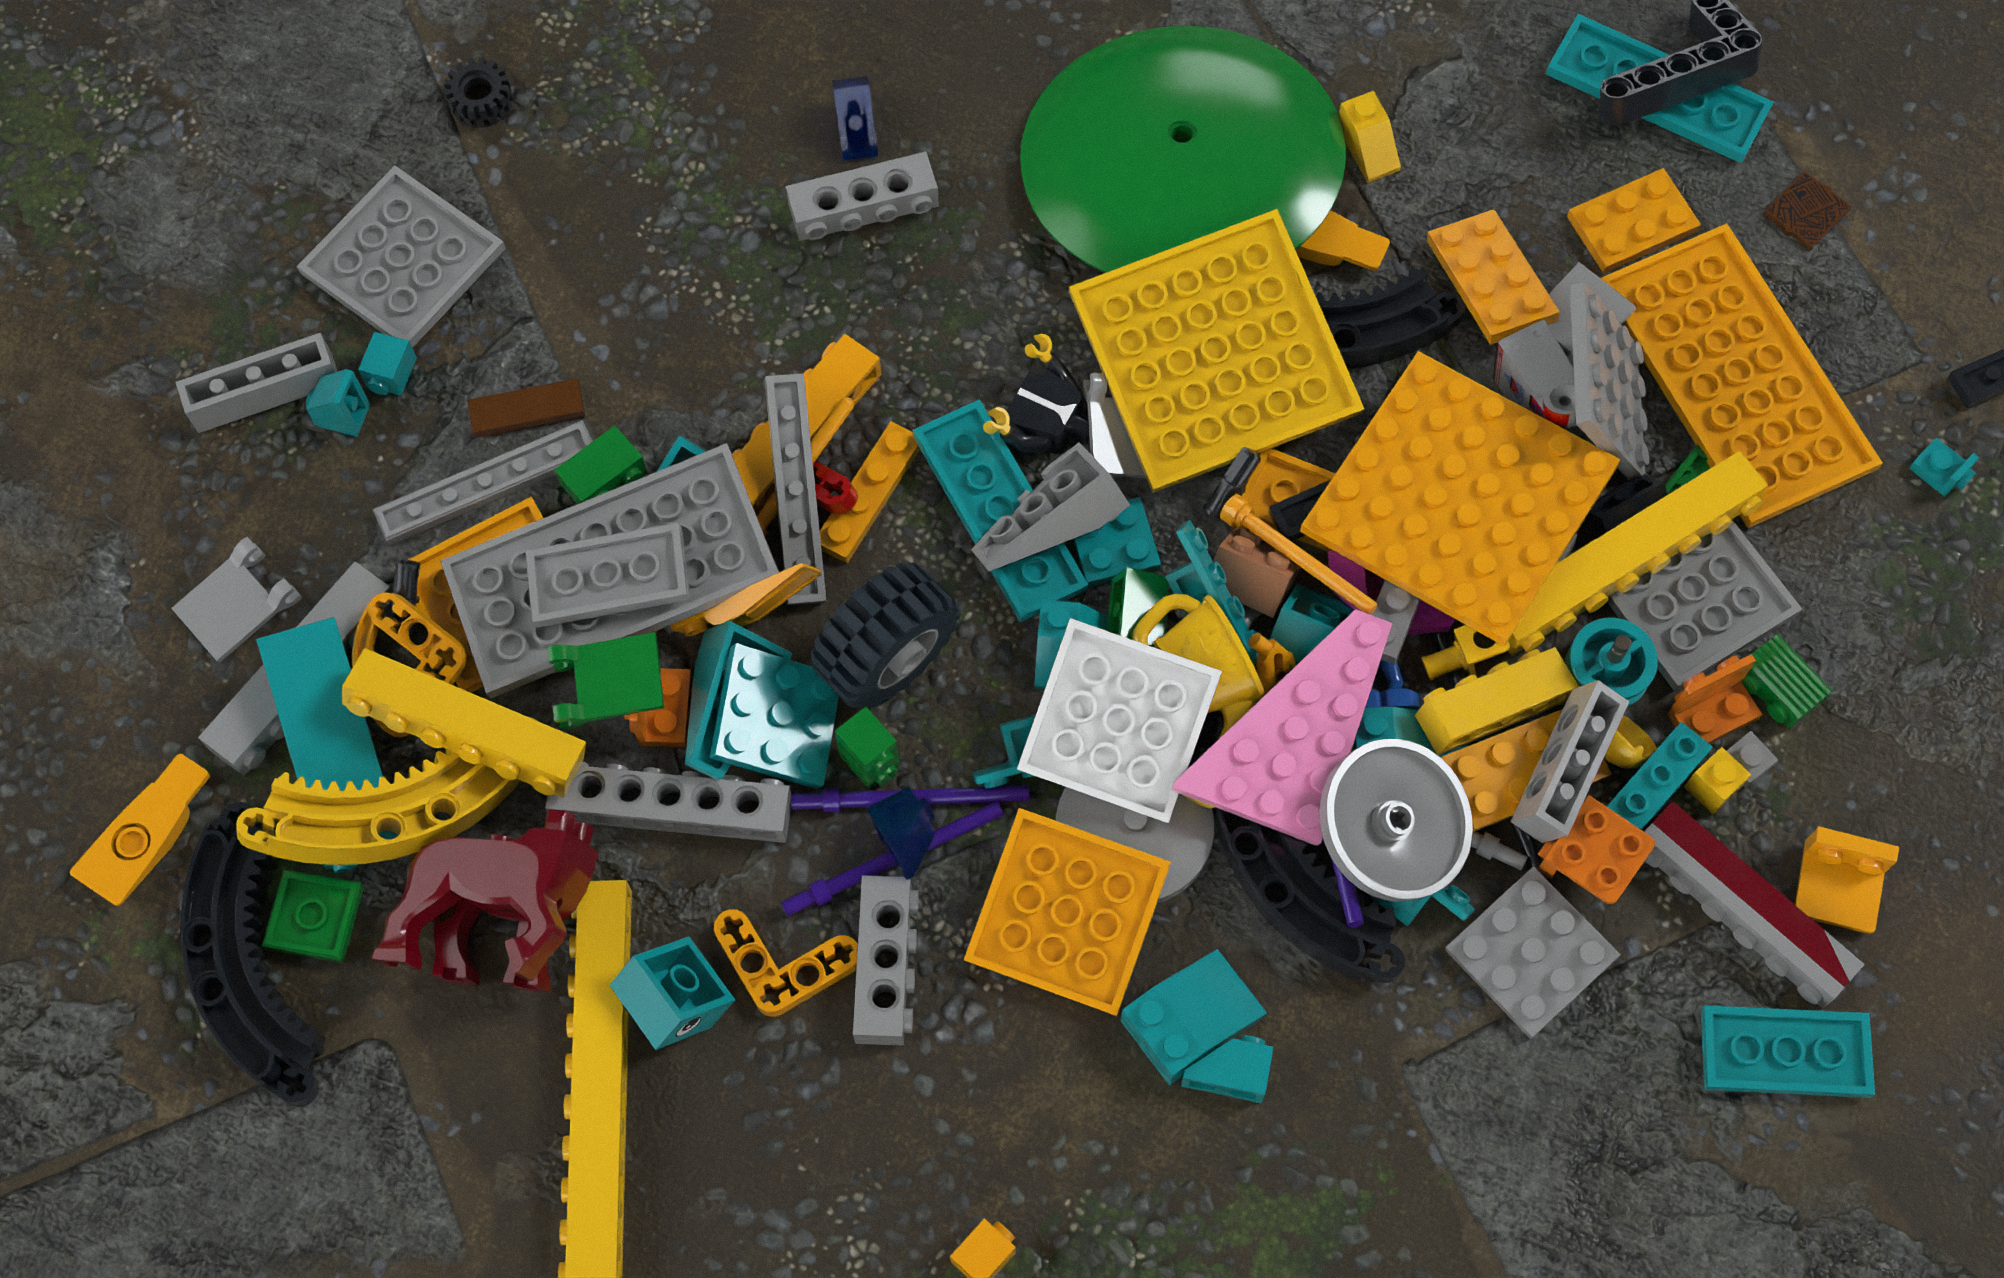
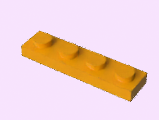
(874, 486)

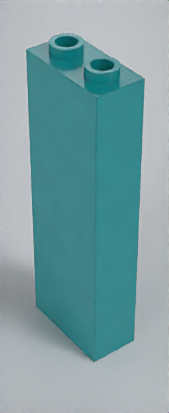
(322, 735)

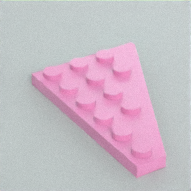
(1289, 742)

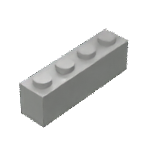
(255, 383)

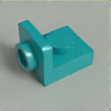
(1943, 467)

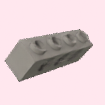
(874, 182)
(1570, 762)
(880, 897)

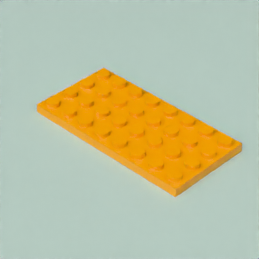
(1741, 371)

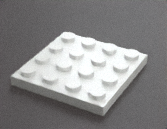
(1119, 720)

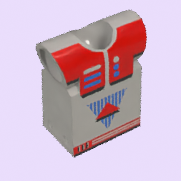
(1537, 375)

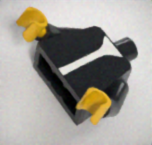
(1044, 408)

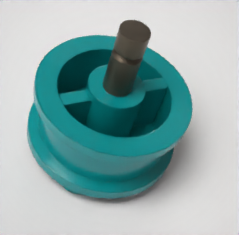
(1614, 654)

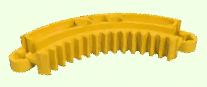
(345, 824)

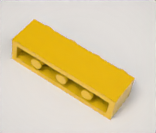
(1495, 700)

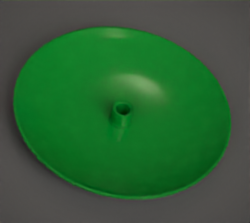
(1178, 141)

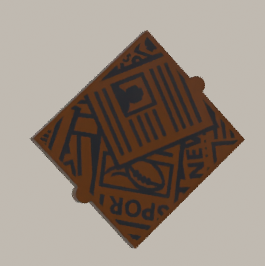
(1807, 210)

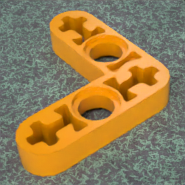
(770, 976)

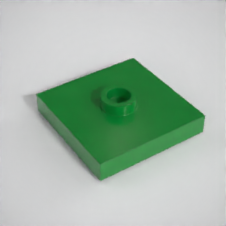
(313, 916)

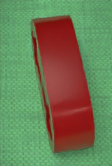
(835, 482)

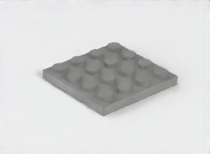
(401, 257)
(1608, 381)
(1706, 605)

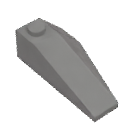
(1068, 503)

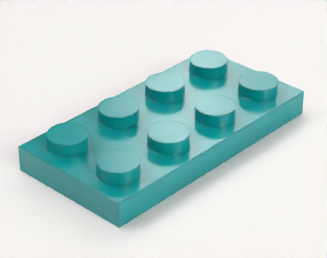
(1787, 1051)

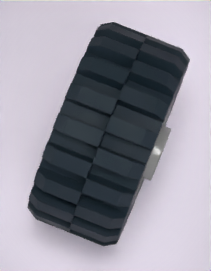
(884, 635)

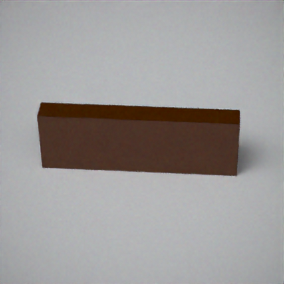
(526, 408)

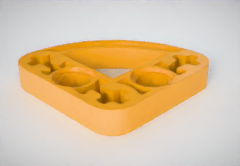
(428, 652)

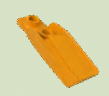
(1343, 240)
(752, 602)
(141, 833)

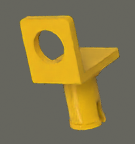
(1462, 654)

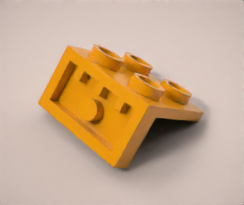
(1843, 879)

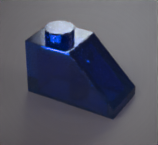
(855, 118)
(903, 828)

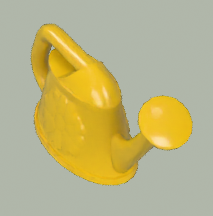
(1211, 641)

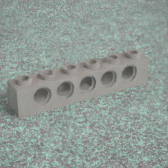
(766, 823)

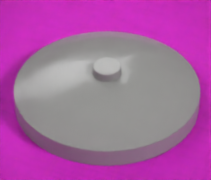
(1396, 820)
(1182, 841)

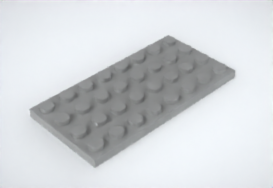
(721, 550)

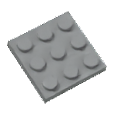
(1532, 952)

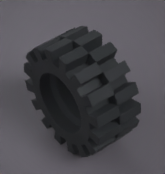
(473, 76)

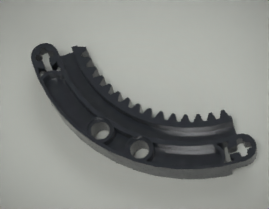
(1390, 320)
(1312, 907)
(250, 1013)

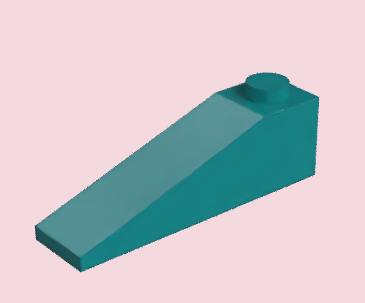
(707, 690)

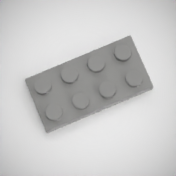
(607, 575)

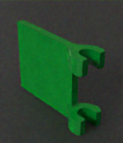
(610, 679)

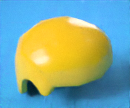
(1629, 746)

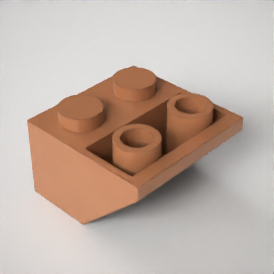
(1256, 571)

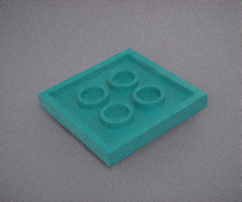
(774, 717)

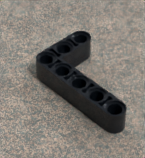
(1726, 55)

